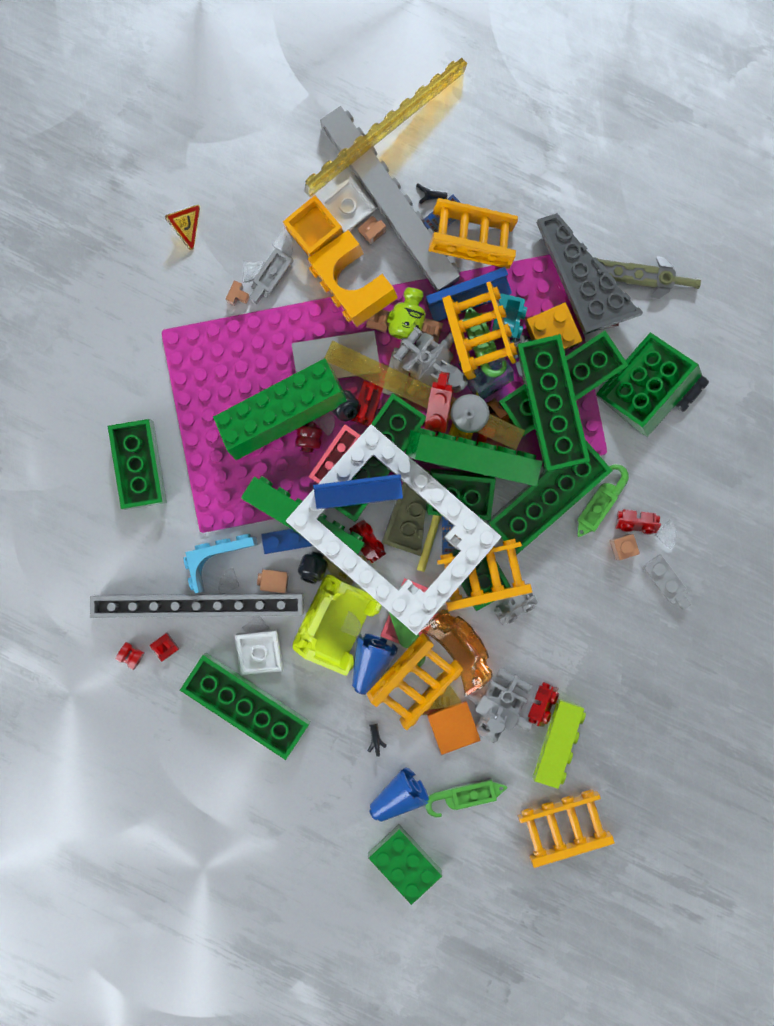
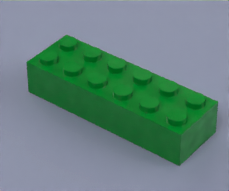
(588, 368)
(552, 403)
(280, 409)
(394, 422)
(475, 458)
(543, 504)
(280, 506)
(245, 706)

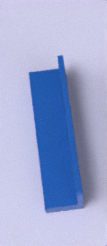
(466, 291)
(358, 491)

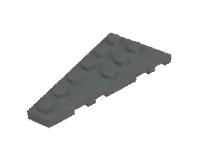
(587, 283)

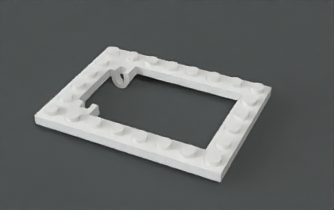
(408, 603)

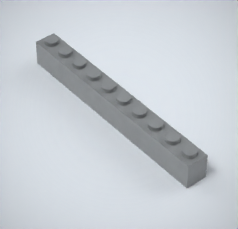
(391, 202)
(196, 605)

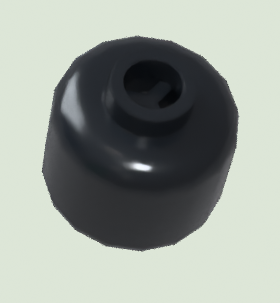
(348, 409)
(312, 567)

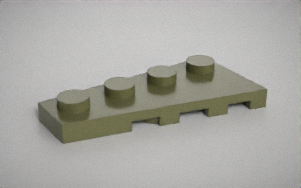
(407, 522)

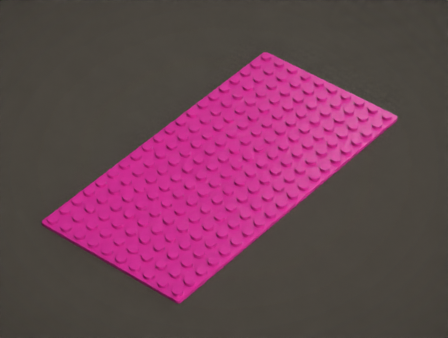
(243, 354)

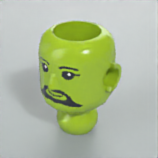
(407, 314)

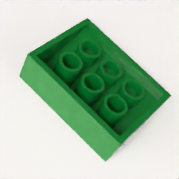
(650, 384)

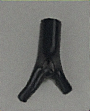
(431, 194)
(375, 740)

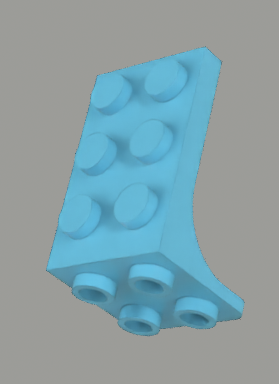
(197, 558)

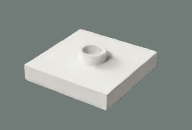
(349, 204)
(259, 652)

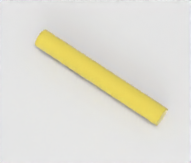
(428, 543)

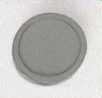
(469, 413)

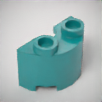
(515, 311)

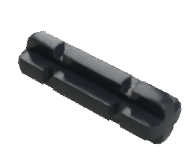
(692, 394)

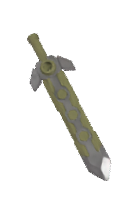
(649, 276)

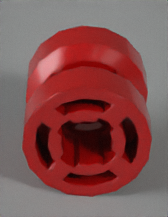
(133, 658)

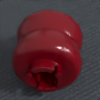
(308, 437)

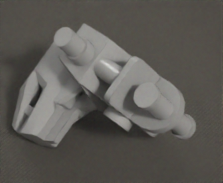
(428, 359)
(500, 706)

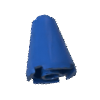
(371, 661)
(399, 797)

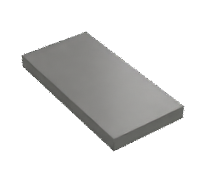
(312, 351)

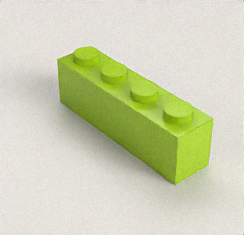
(558, 744)

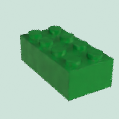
(137, 464)

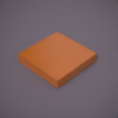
(453, 727)

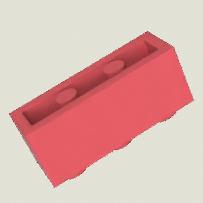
(336, 450)

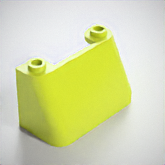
(320, 632)

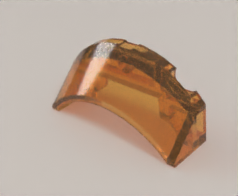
(464, 646)

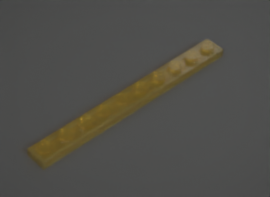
(379, 131)
(411, 389)

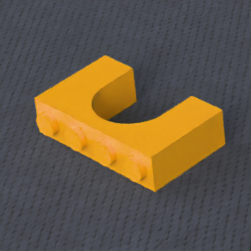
(359, 303)

